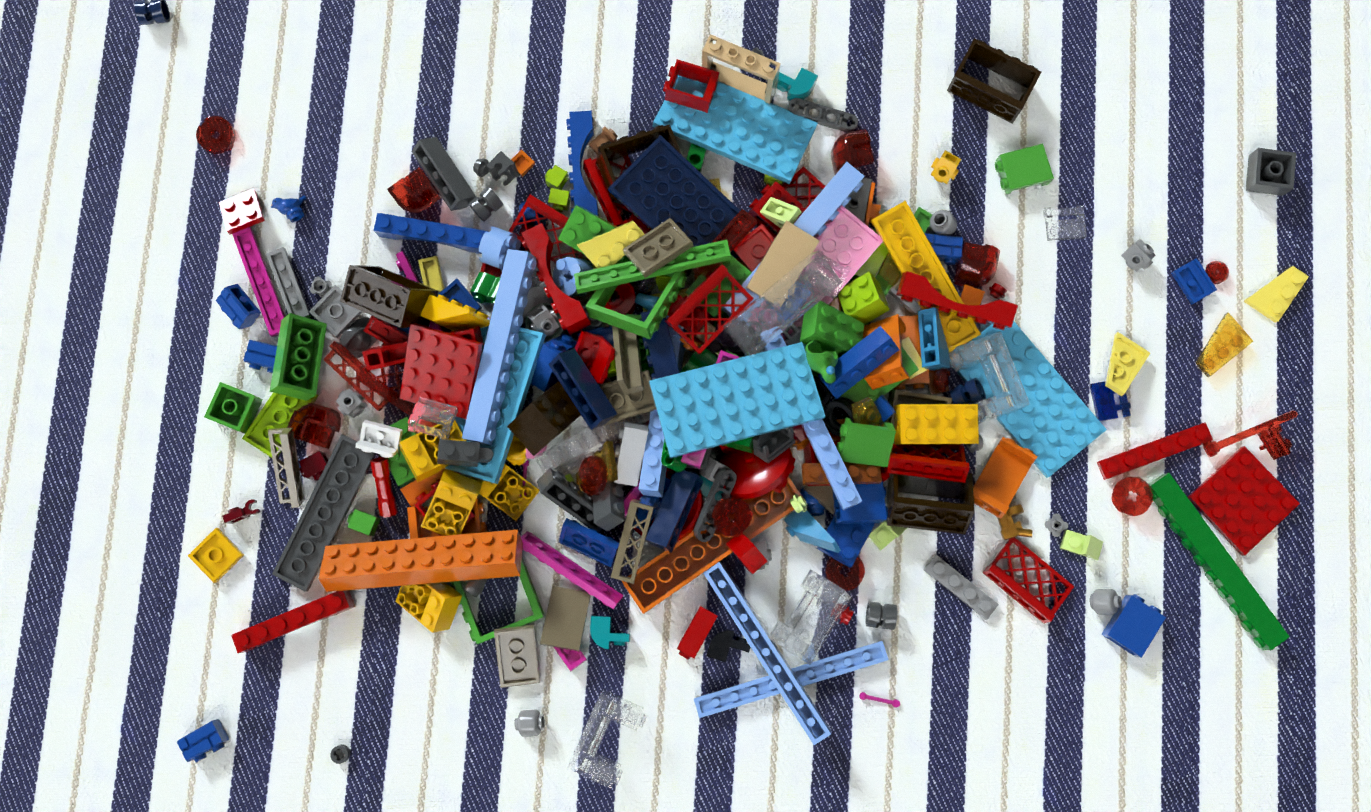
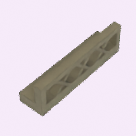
(627, 361)
(290, 465)
(625, 541)

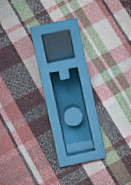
(932, 340)
(809, 531)

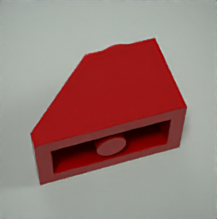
(747, 553)

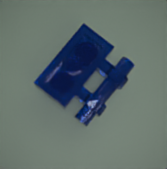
(1105, 404)

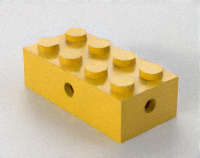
(936, 424)

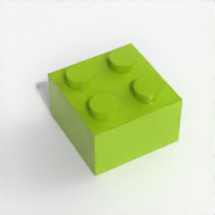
(863, 298)

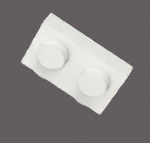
(379, 439)

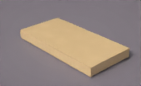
(785, 253)

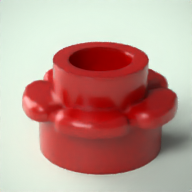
(997, 291)
(846, 616)

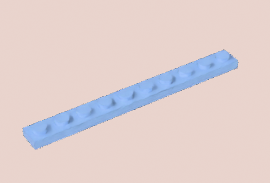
(827, 453)
(806, 674)

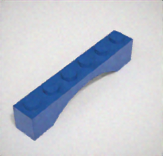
(581, 132)
(414, 229)

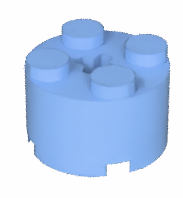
(495, 246)
(564, 274)

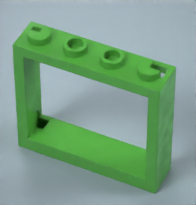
(646, 329)
(533, 599)

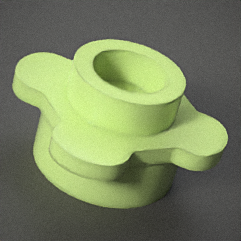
(798, 503)

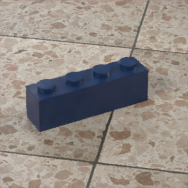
(661, 350)
(582, 389)
(674, 510)

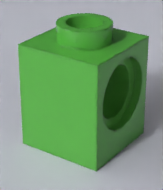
(363, 522)

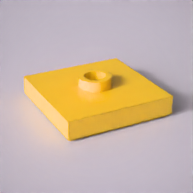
(216, 555)

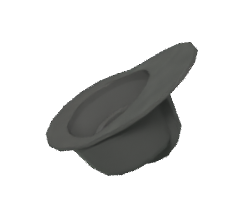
(356, 339)

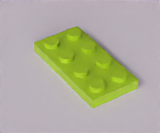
(273, 415)

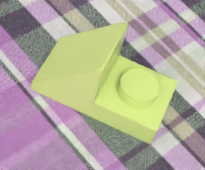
(779, 212)
(885, 534)
(1081, 544)

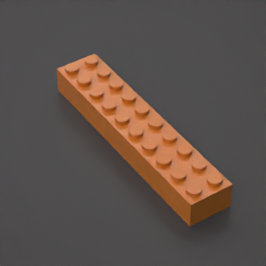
(692, 557)
(421, 560)

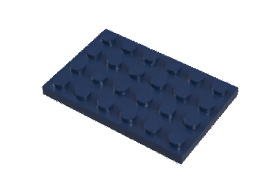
(668, 186)

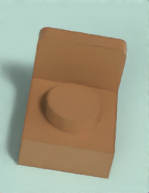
(605, 136)

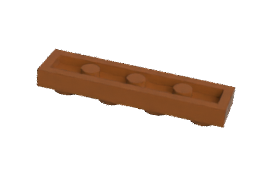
(859, 473)

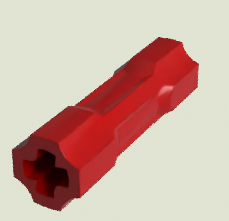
(386, 500)

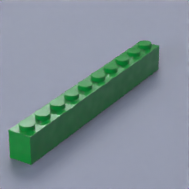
(1217, 563)

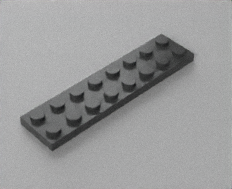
(324, 513)

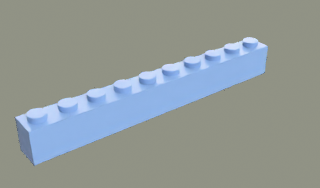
(818, 213)
(499, 347)
(653, 471)
(768, 653)

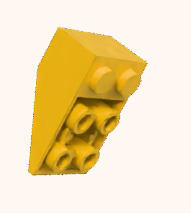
(452, 314)
(422, 452)
(507, 492)
(451, 504)
(430, 604)

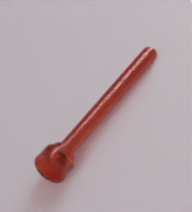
(1212, 448)

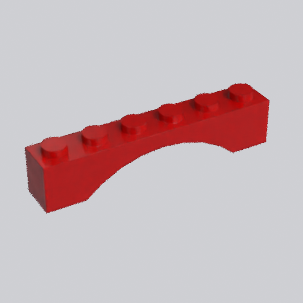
(918, 288)
(571, 311)
(396, 352)
(292, 620)

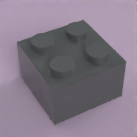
(1271, 171)

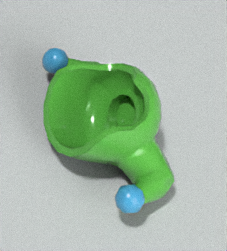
(821, 360)

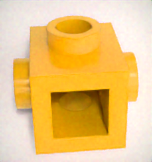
(945, 167)

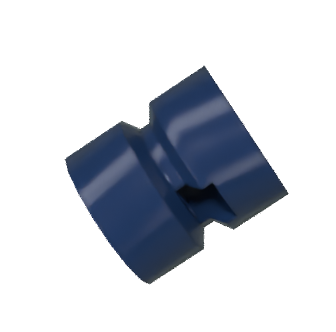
(152, 12)
(969, 393)

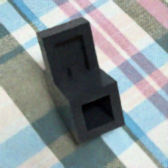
(722, 641)

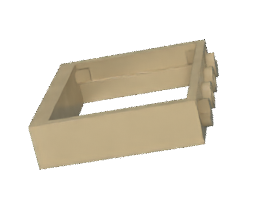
(744, 60)

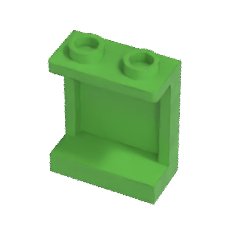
(1023, 168)
(866, 443)

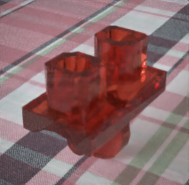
(1274, 443)

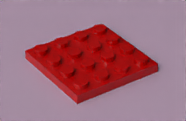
(440, 368)
(1243, 500)

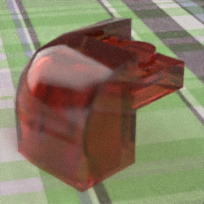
(852, 148)
(415, 192)
(977, 265)
(315, 424)

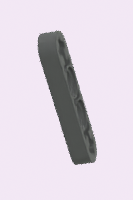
(823, 112)
(710, 503)

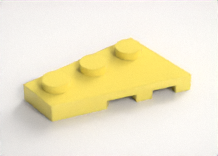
(608, 248)
(1278, 294)
(1124, 363)

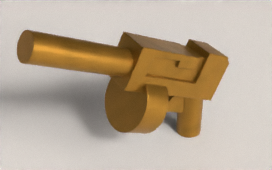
(1008, 528)

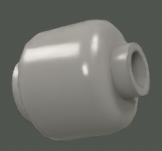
(943, 222)
(1105, 601)
(529, 723)

